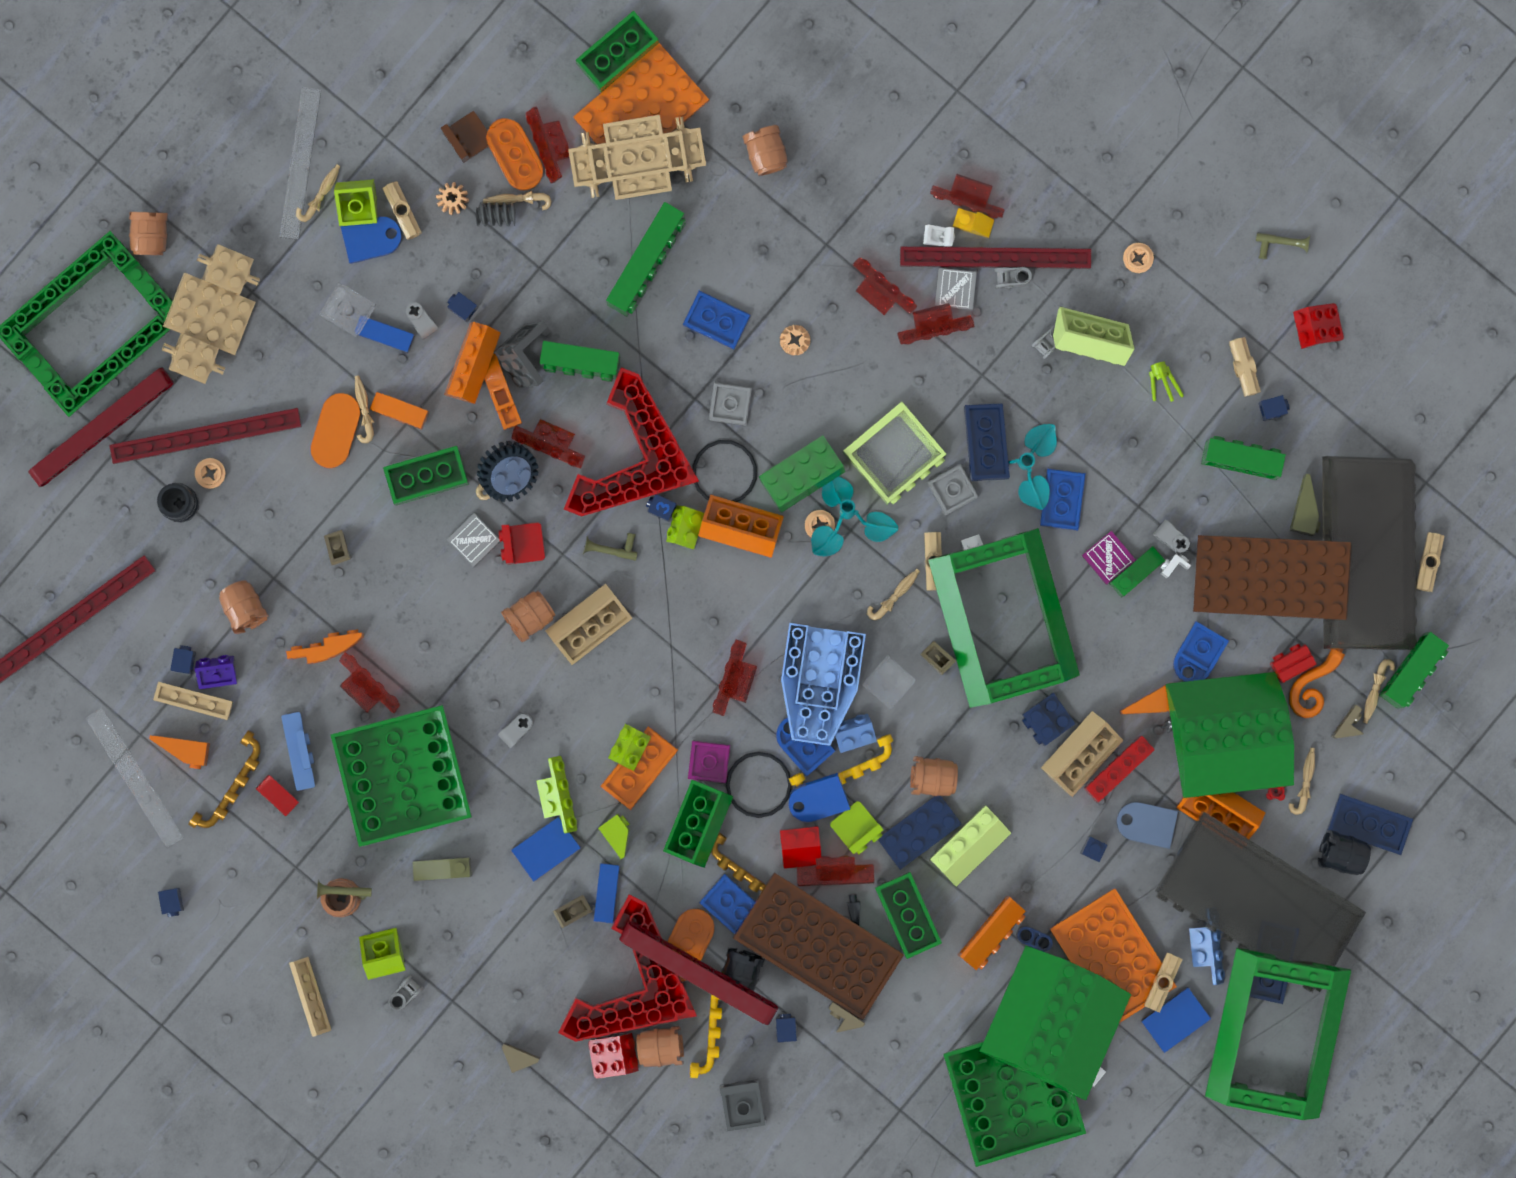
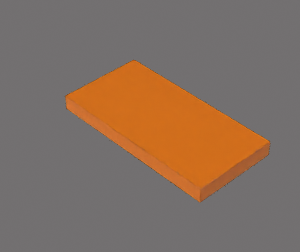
(630, 785)

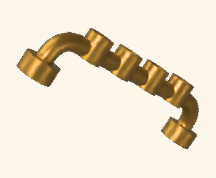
(231, 795)
(739, 872)

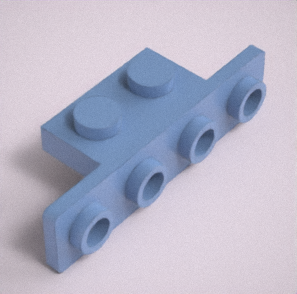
(298, 751)
(1207, 952)

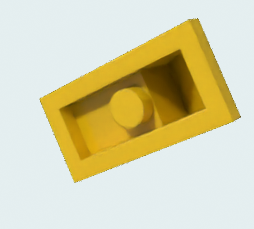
(973, 222)

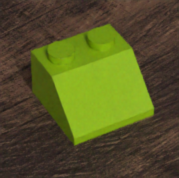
(356, 202)
(617, 834)
(381, 953)

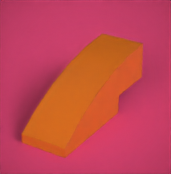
(399, 410)

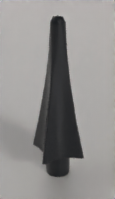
(854, 908)

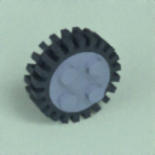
(507, 471)

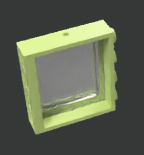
(895, 454)

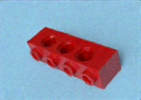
(1119, 769)

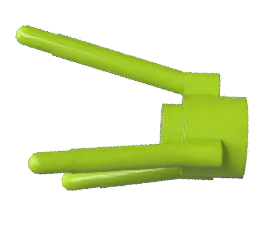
(1162, 371)

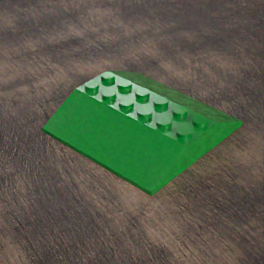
(1231, 734)
(401, 776)
(1056, 1021)
(1007, 1108)

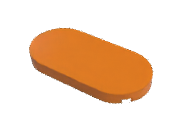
(514, 154)
(335, 430)
(693, 933)

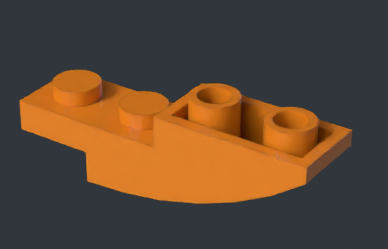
(501, 395)
(333, 646)

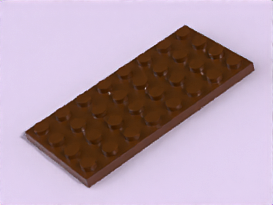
(1272, 577)
(818, 946)

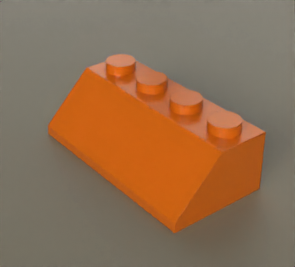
(472, 362)
(740, 526)
(1226, 808)
(992, 932)

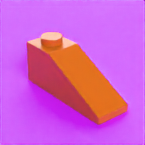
(1153, 703)
(187, 751)

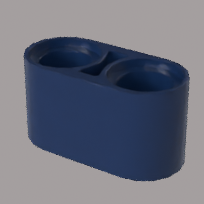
(1034, 938)

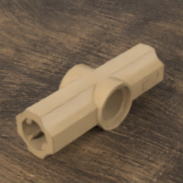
(397, 199)
(1244, 366)
(932, 548)
(1428, 574)
(1157, 994)

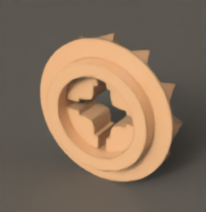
(1139, 249)
(794, 349)
(201, 471)
(823, 516)

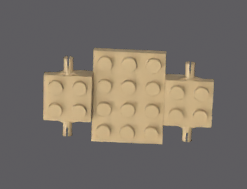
(637, 157)
(210, 313)

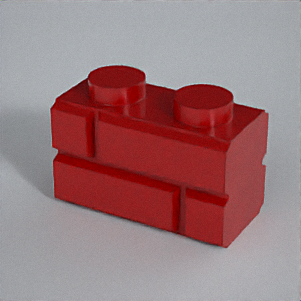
(1292, 663)

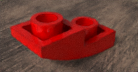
(277, 795)

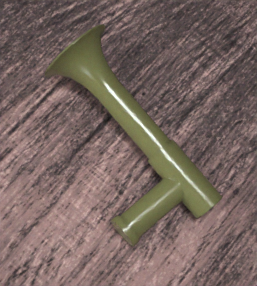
(1267, 238)
(626, 553)
(362, 893)

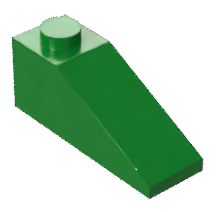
(1137, 572)

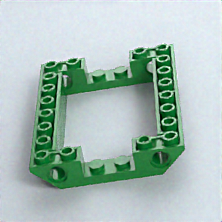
(56, 293)
(943, 572)
(1244, 968)

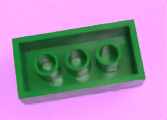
(617, 51)
(579, 360)
(1242, 458)
(802, 474)
(426, 475)
(1414, 670)
(698, 823)
(908, 915)

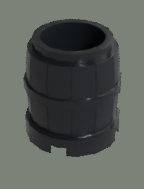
(169, 495)
(1344, 853)
(743, 967)

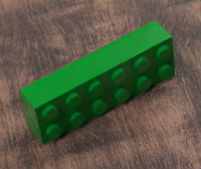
(645, 259)

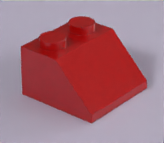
(800, 847)

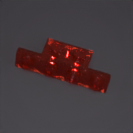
(550, 143)
(969, 193)
(880, 291)
(934, 322)
(551, 441)
(736, 679)
(364, 688)
(835, 872)

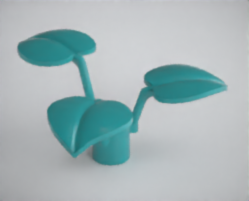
(1043, 442)
(839, 491)

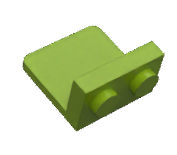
(856, 828)

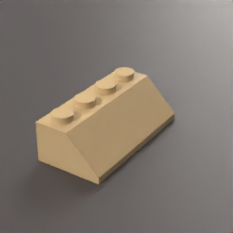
(588, 624)
(1082, 754)

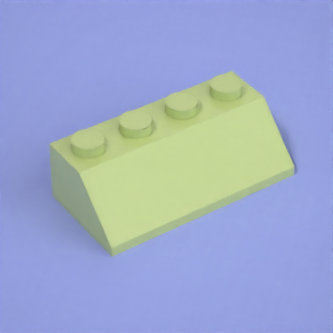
(1093, 336)
(970, 845)

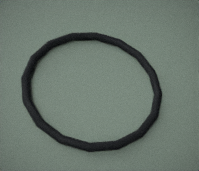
(735, 444)
(788, 789)

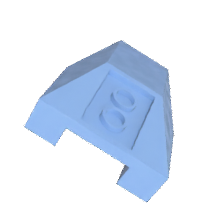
(820, 680)

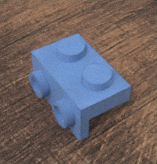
(855, 733)

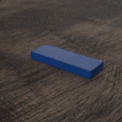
(387, 335)
(606, 893)

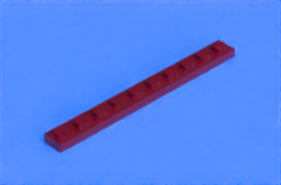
(995, 257)
(205, 436)
(75, 617)

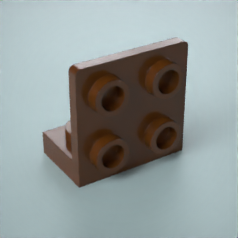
(466, 136)

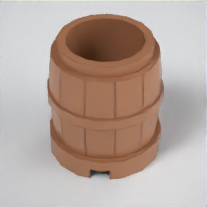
(766, 150)
(148, 233)
(242, 606)
(528, 615)
(933, 777)
(340, 909)
(660, 1047)

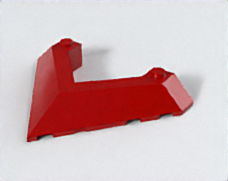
(663, 462)
(658, 1003)

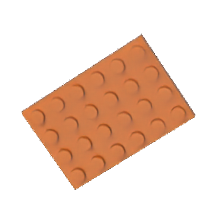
(646, 89)
(1112, 945)

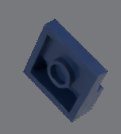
(1047, 720)

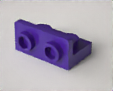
(215, 672)

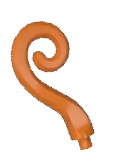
(1332, 661)

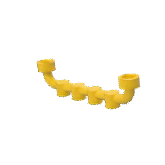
(857, 770)
(713, 1034)

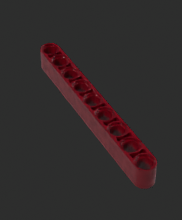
(101, 427)
(698, 973)

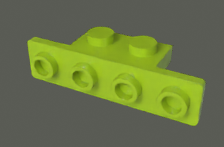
(556, 797)

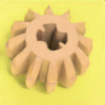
(456, 193)

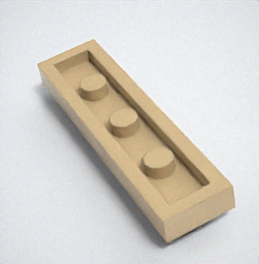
(193, 700)
(310, 996)

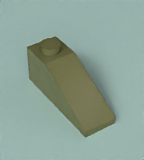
(1306, 511)
(442, 869)

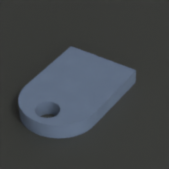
(1149, 824)

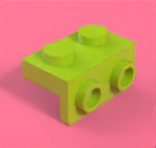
(685, 526)
(629, 747)

